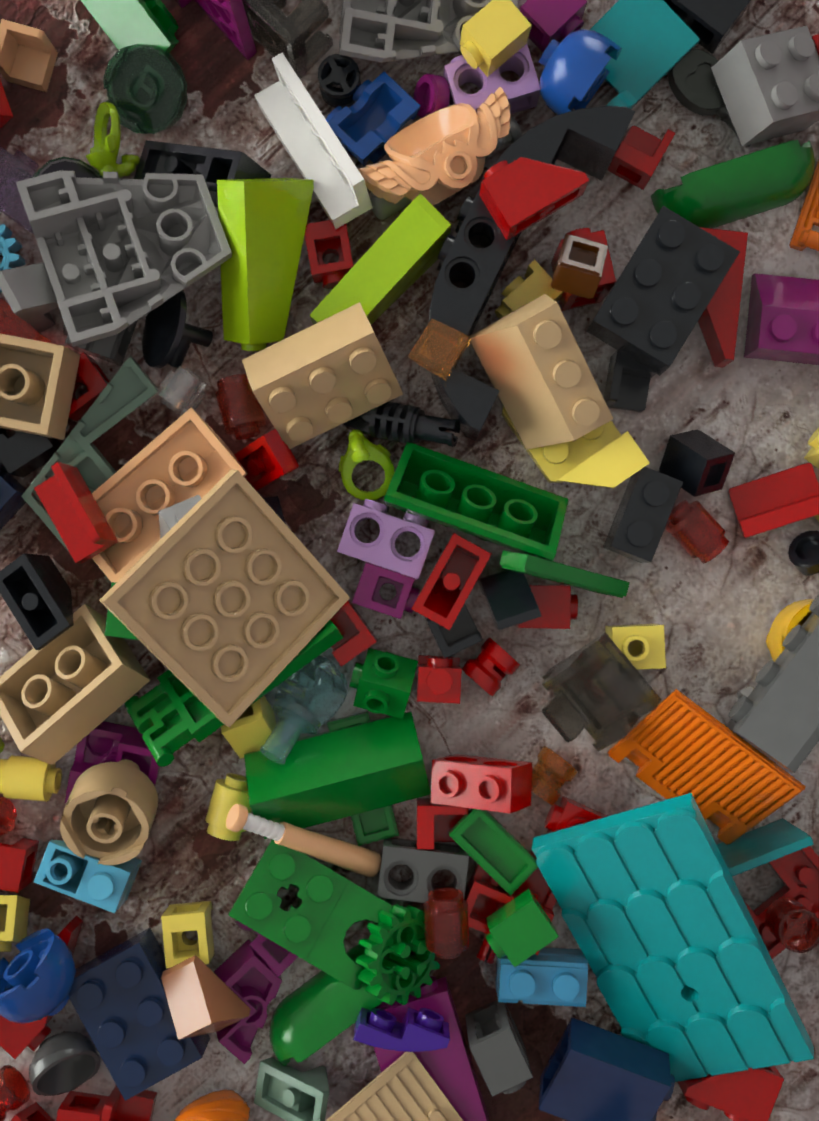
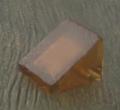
(439, 348)

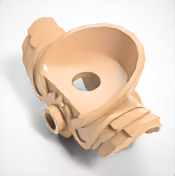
(440, 151)

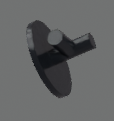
(168, 336)

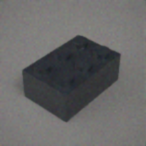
(663, 291)

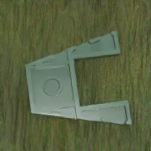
(118, 399)

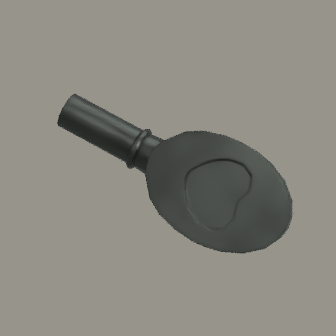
(696, 85)

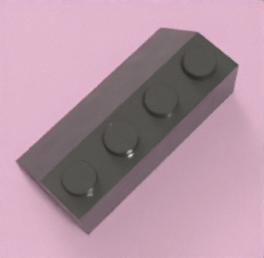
(783, 708)

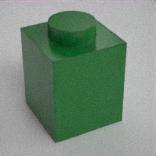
(520, 929)

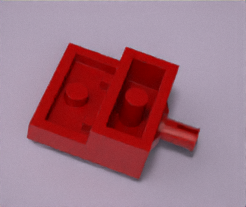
(487, 896)

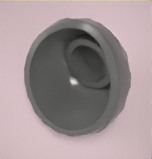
(63, 1063)

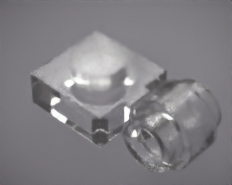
(182, 390)

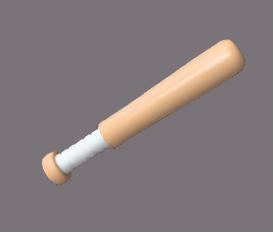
(328, 849)

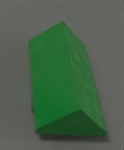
(339, 773)

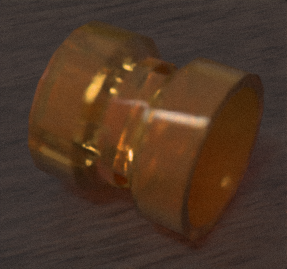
(550, 775)

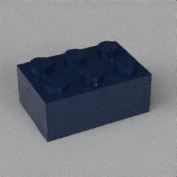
(130, 1016)

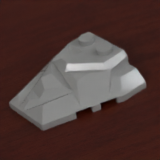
(404, 28)
(121, 244)

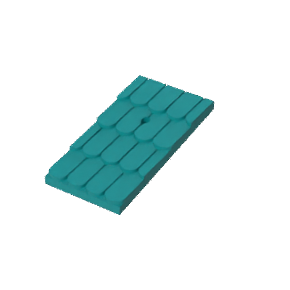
(672, 940)

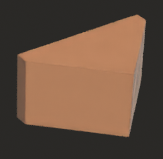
(200, 999)

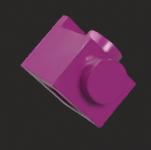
(369, 588)

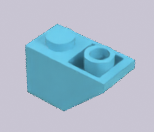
(86, 879)

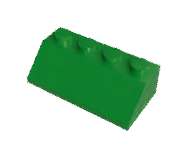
(477, 502)

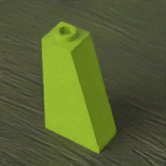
(266, 235)
(390, 263)

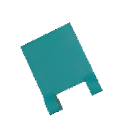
(651, 45)
(763, 846)

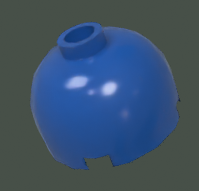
(575, 69)
(37, 978)

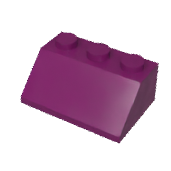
(783, 319)

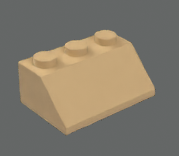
(541, 375)

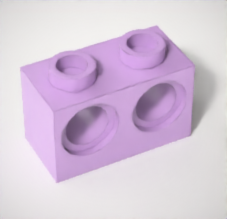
(521, 93)
(383, 550)

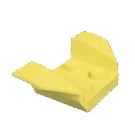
(594, 459)

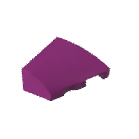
(112, 744)
(256, 987)

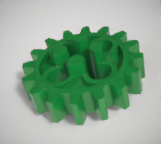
(401, 974)

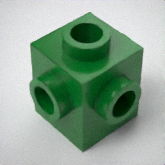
(383, 682)

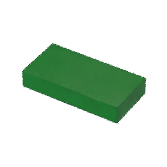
(494, 849)

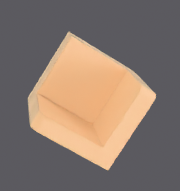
(26, 55)

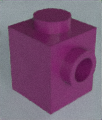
(553, 19)

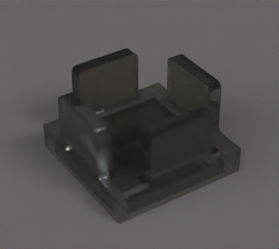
(597, 692)

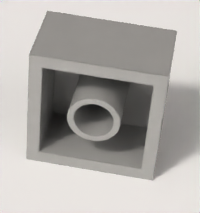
(770, 84)

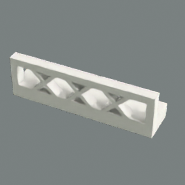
(313, 146)

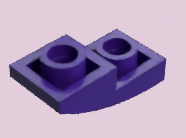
(418, 1032)

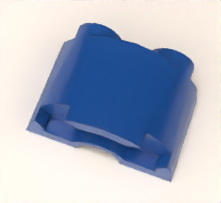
(375, 117)

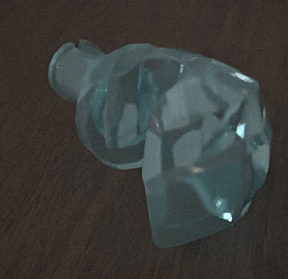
(304, 705)

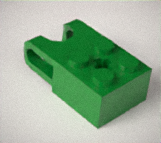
(320, 919)

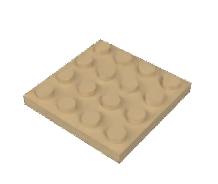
(226, 598)

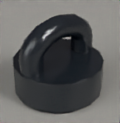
(805, 552)

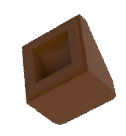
(579, 266)

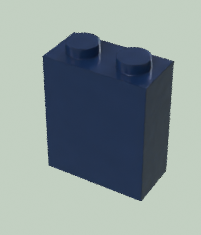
(604, 1077)

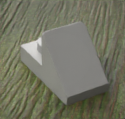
(30, 294)

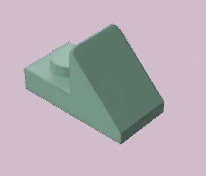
(292, 1093)

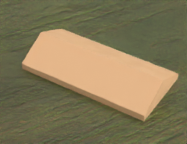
(170, 469)

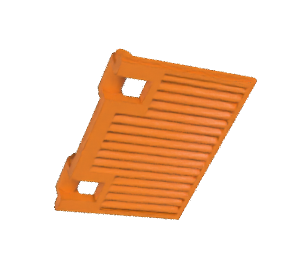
(692, 752)

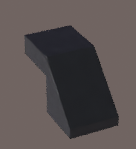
(509, 598)

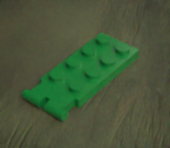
(174, 715)

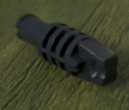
(405, 424)

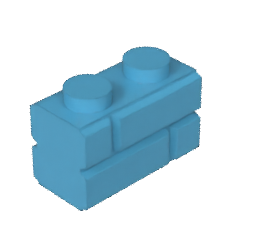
(548, 978)

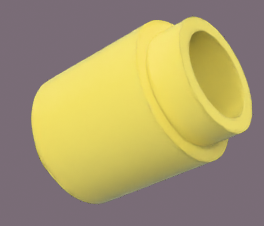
(28, 778)
(226, 794)

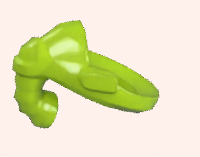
(106, 147)
(361, 450)

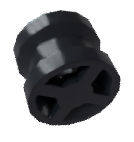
(338, 70)

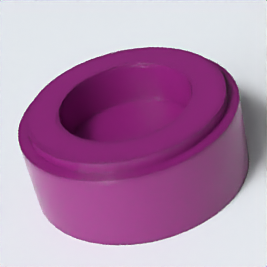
(431, 93)

